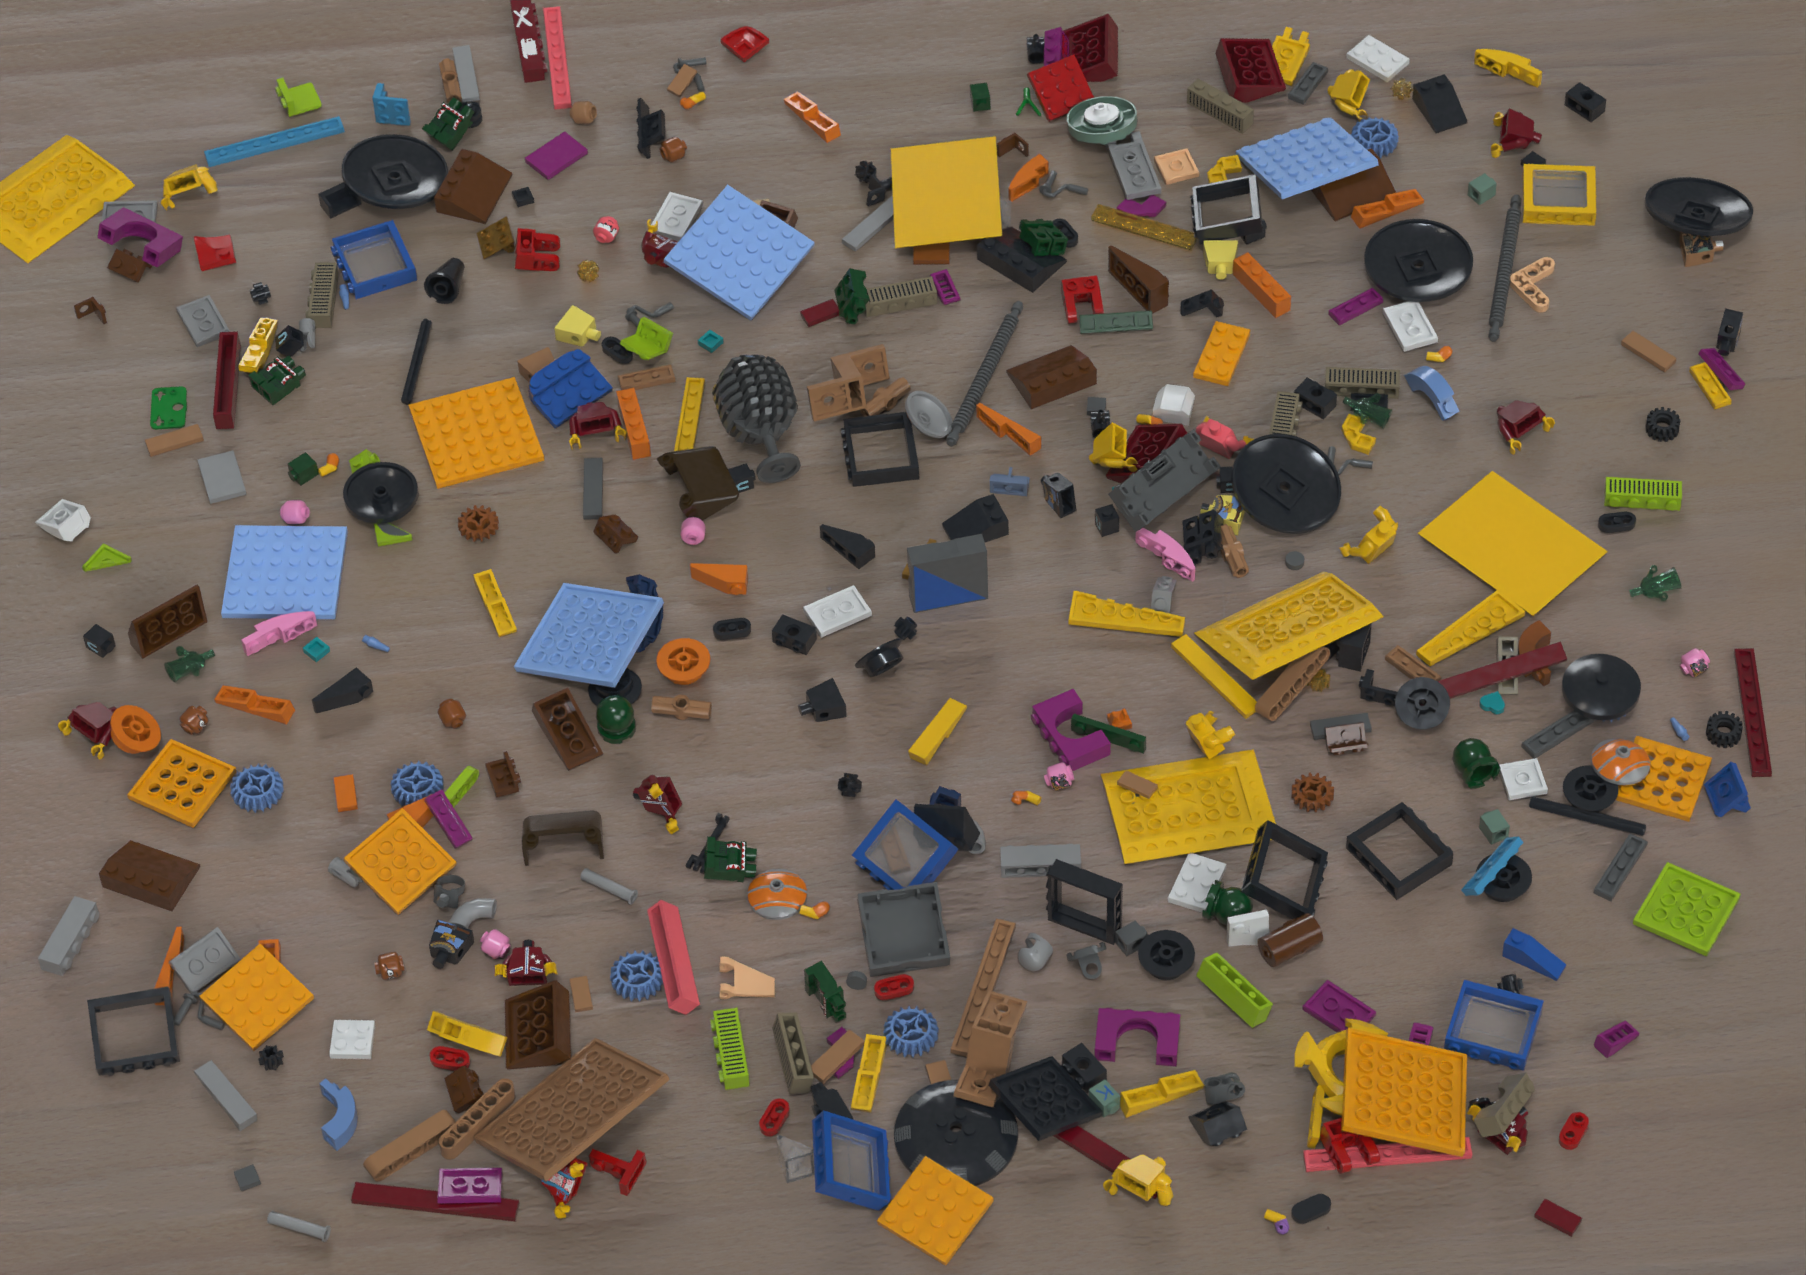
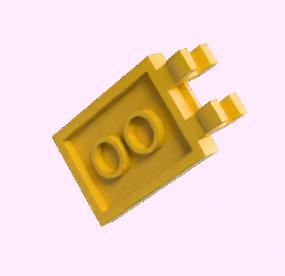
(1290, 54)

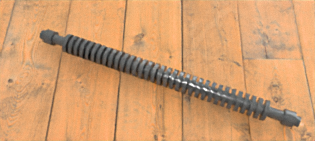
(1504, 268)
(984, 373)

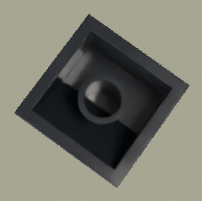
(1354, 648)
(1218, 1123)

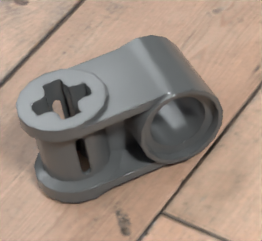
(1221, 1088)

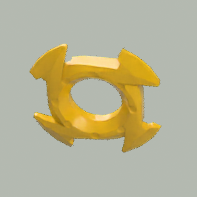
(1320, 1059)

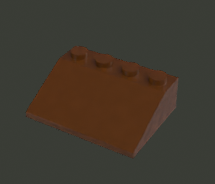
(471, 187)
(1354, 190)
(1053, 376)
(167, 622)
(148, 875)
(538, 1027)

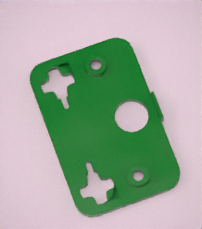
(165, 410)

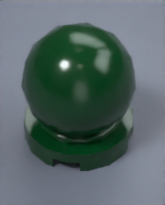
(615, 719)
(1475, 762)
(1226, 902)

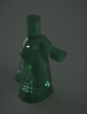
(1367, 410)
(1652, 586)
(190, 663)

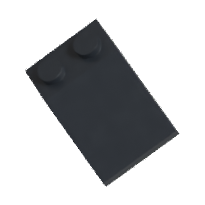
(1439, 103)
(980, 517)

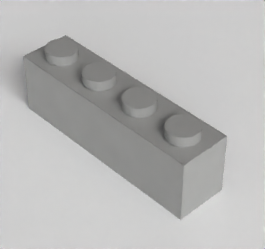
(1035, 860)
(68, 936)

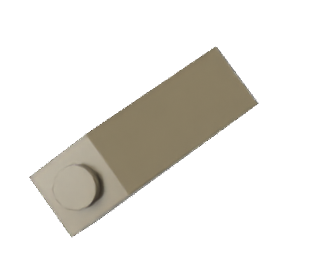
(1506, 648)

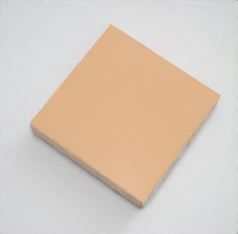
(1176, 166)

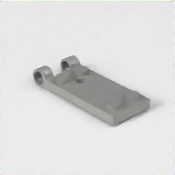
(1134, 174)

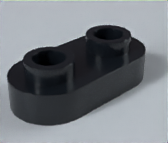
(1067, 230)
(612, 347)
(1616, 522)
(731, 628)

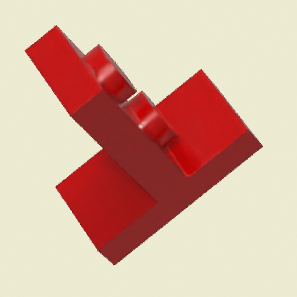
(619, 1168)

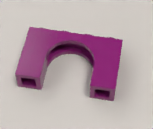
(125, 223)
(1072, 752)
(1115, 1022)

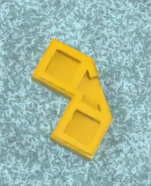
(1224, 166)
(1352, 431)

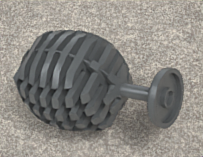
(757, 407)

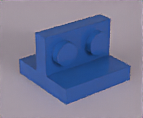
(1727, 791)

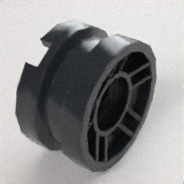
(476, 118)

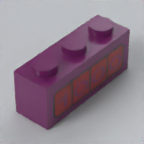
(1055, 46)

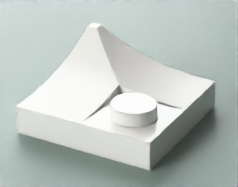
(1247, 928)

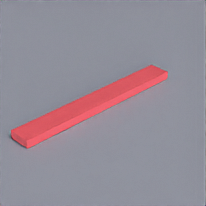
(557, 58)
(1389, 1155)

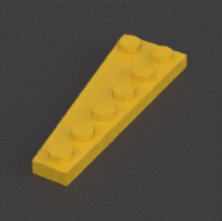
(1099, 613)
(1479, 622)

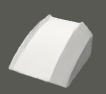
(1174, 404)
(65, 520)

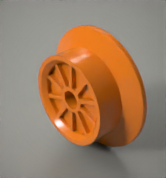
(683, 660)
(134, 729)

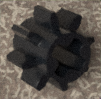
(864, 171)
(260, 293)
(905, 628)
(849, 785)
(1510, 983)
(271, 1057)

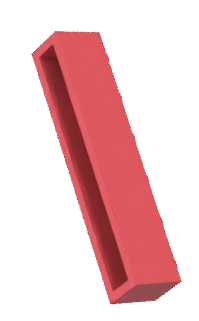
(673, 957)

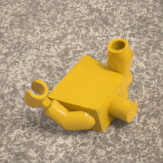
(1349, 92)
(185, 180)
(1110, 449)
(1376, 540)
(1205, 736)
(1143, 1178)

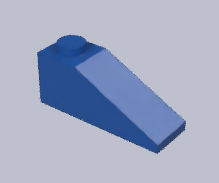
(1531, 954)

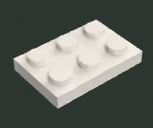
(1378, 58)
(677, 215)
(1410, 325)
(837, 611)
(1195, 882)

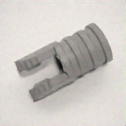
(307, 326)
(344, 872)

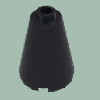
(445, 281)

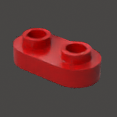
(893, 987)
(451, 1058)
(774, 1119)
(1575, 1129)

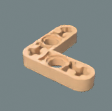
(1528, 281)

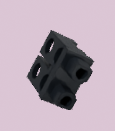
(1204, 537)

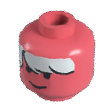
(606, 229)

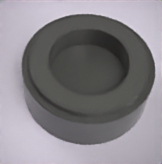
(1294, 560)
(856, 980)

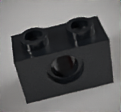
(1585, 102)
(1316, 398)
(794, 634)
(1079, 1058)

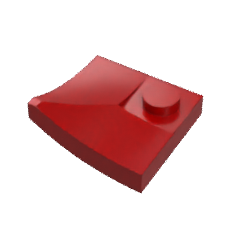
(745, 42)
(214, 251)

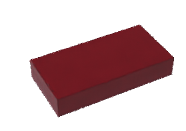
(820, 313)
(1558, 1217)

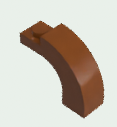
(1533, 638)

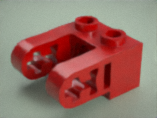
(528, 242)
(1081, 290)
(1337, 1140)

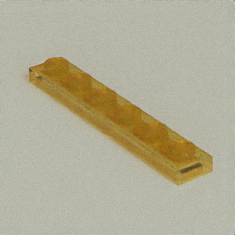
(1144, 227)

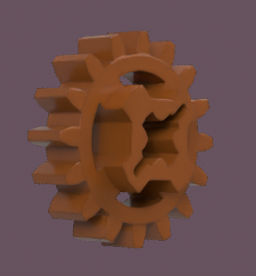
(469, 521)
(1312, 792)

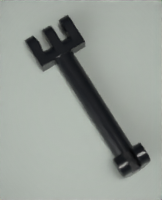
(699, 860)

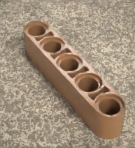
(1291, 683)
(481, 1109)
(408, 1146)

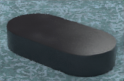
(1311, 1208)

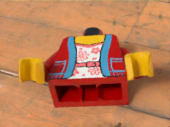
(565, 1185)

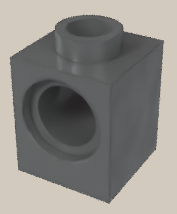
(1130, 937)

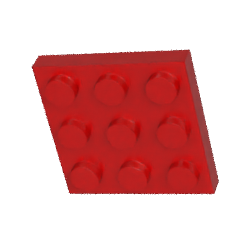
(1060, 87)

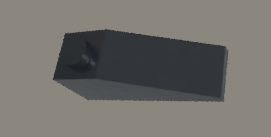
(850, 545)
(344, 692)

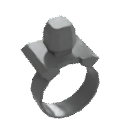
(448, 897)

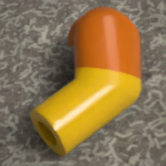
(689, 102)
(1442, 355)
(1147, 419)
(331, 465)
(1026, 795)
(815, 912)

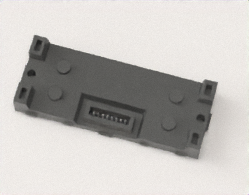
(1163, 481)

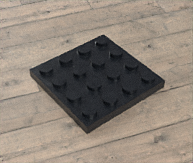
(1045, 1098)

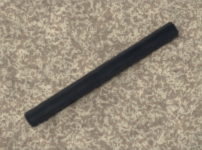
(416, 361)
(1588, 816)

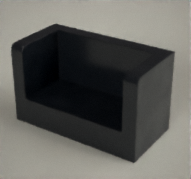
(338, 200)

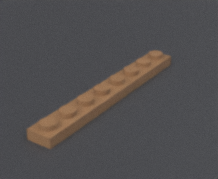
(984, 981)

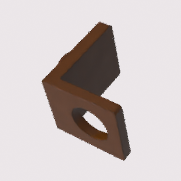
(1011, 142)
(93, 306)

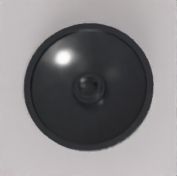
(380, 492)
(1601, 686)

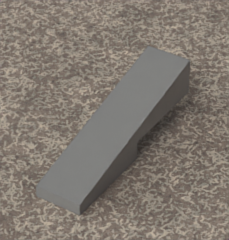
(466, 73)
(226, 1095)

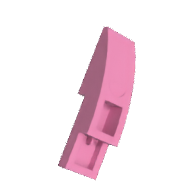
(1172, 553)
(281, 627)

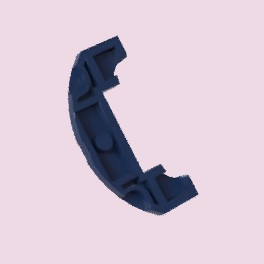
(645, 586)

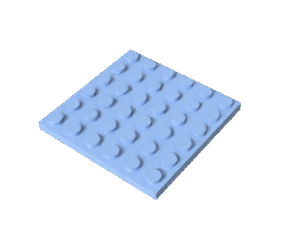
(1306, 158)
(739, 252)
(284, 571)
(589, 634)

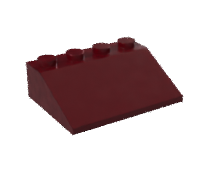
(1095, 48)
(1249, 68)
(1146, 444)

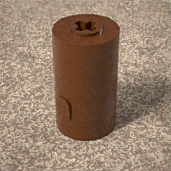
(1290, 940)

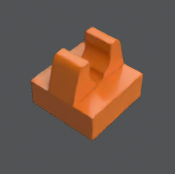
(1120, 719)

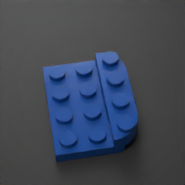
(566, 385)

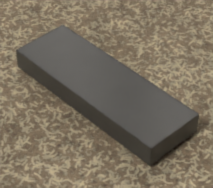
(1308, 83)
(1317, 726)

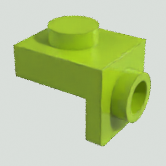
(362, 459)

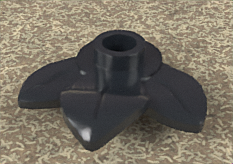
(1481, 1102)

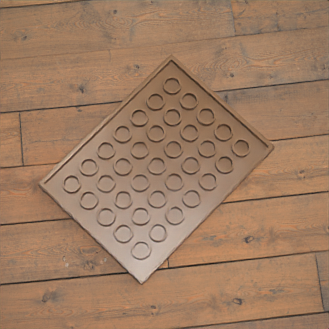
(571, 1109)

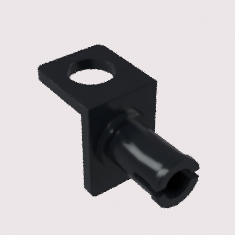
(877, 188)

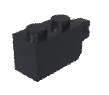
(828, 1101)

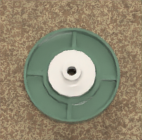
(1102, 119)

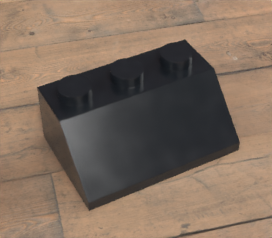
(951, 822)

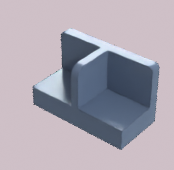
(1009, 484)

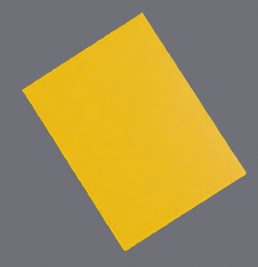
(945, 192)
(55, 196)
(1512, 543)
(1289, 624)
(1194, 808)

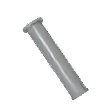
(609, 886)
(299, 1225)

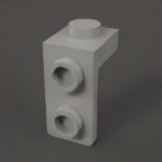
(1163, 594)

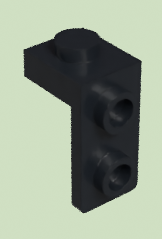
(1206, 299)
(1374, 693)

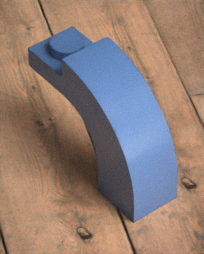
(1436, 387)
(344, 1123)

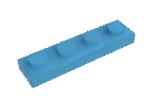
(1493, 864)

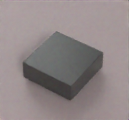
(1095, 404)
(247, 1178)

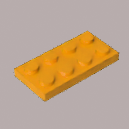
(1221, 353)

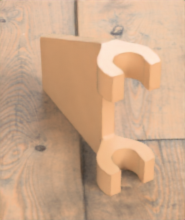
(747, 981)

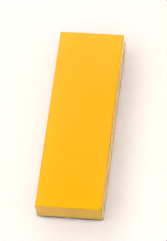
(1710, 385)
(1315, 1118)

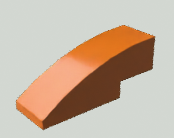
(1028, 177)

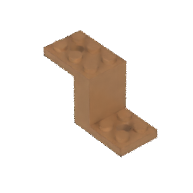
(848, 382)
(990, 1047)

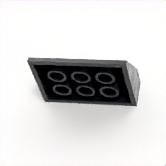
(1014, 259)

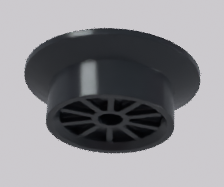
(881, 658)
(628, 687)
(1426, 692)
(1588, 790)
(1510, 881)
(1166, 954)

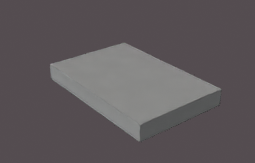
(144, 208)
(202, 320)
(221, 477)
(204, 960)

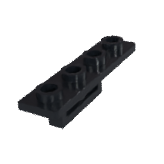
(650, 127)

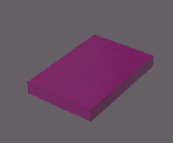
(556, 155)
(1333, 1005)
(469, 1185)

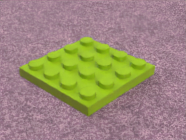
(1686, 909)

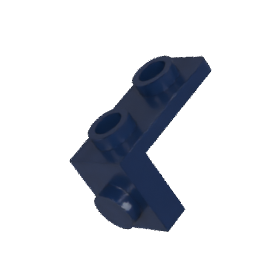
(945, 797)

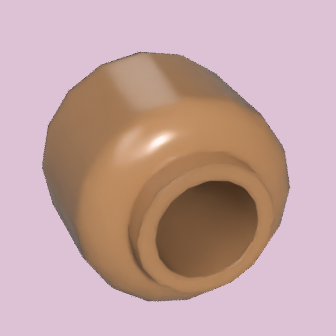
(583, 112)

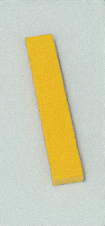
(690, 413)
(1215, 675)

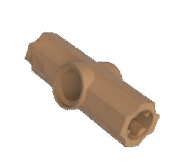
(450, 80)
(886, 397)
(1233, 552)
(681, 707)

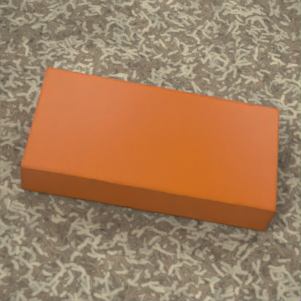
(345, 793)

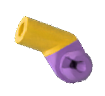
(1280, 1221)

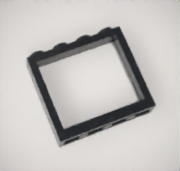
(1222, 190)
(874, 424)
(1379, 871)
(1269, 897)
(1079, 920)
(131, 1000)

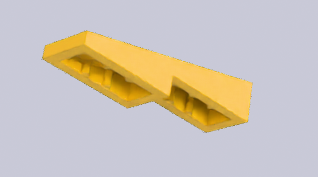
(494, 603)
(936, 731)
(869, 1073)
(1153, 1095)

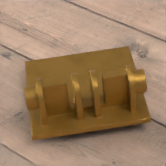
(495, 238)

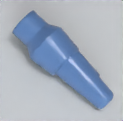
(344, 295)
(374, 643)
(1679, 729)

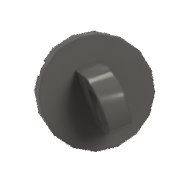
(1086, 956)

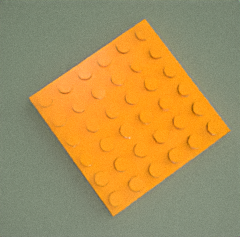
(476, 432)
(1404, 1092)

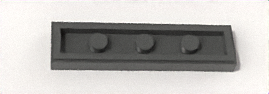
(593, 488)
(1555, 734)
(1620, 867)

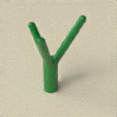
(1027, 99)

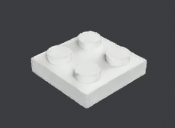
(1523, 779)
(352, 1039)

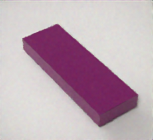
(1355, 306)
(1721, 369)
(448, 819)

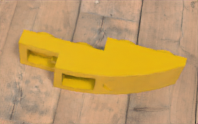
(1508, 63)
(260, 345)
(466, 1033)

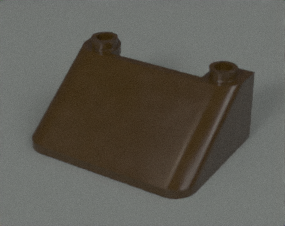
(706, 479)
(562, 823)

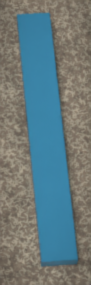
(274, 141)

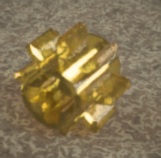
(1397, 89)
(588, 270)
(1319, 681)

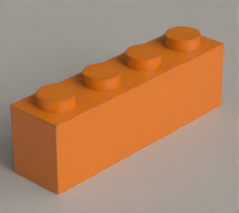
(1261, 285)
(633, 423)

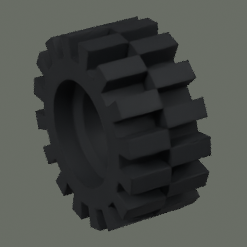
(1662, 432)
(1724, 720)

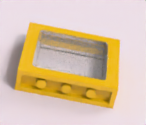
(1559, 194)

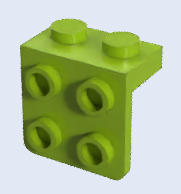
(298, 98)
(649, 340)

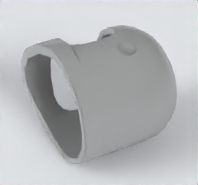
(1035, 956)

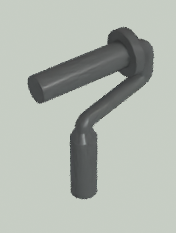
(692, 62)
(1046, 189)
(631, 313)
(1354, 462)
(190, 999)

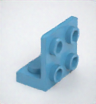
(390, 109)

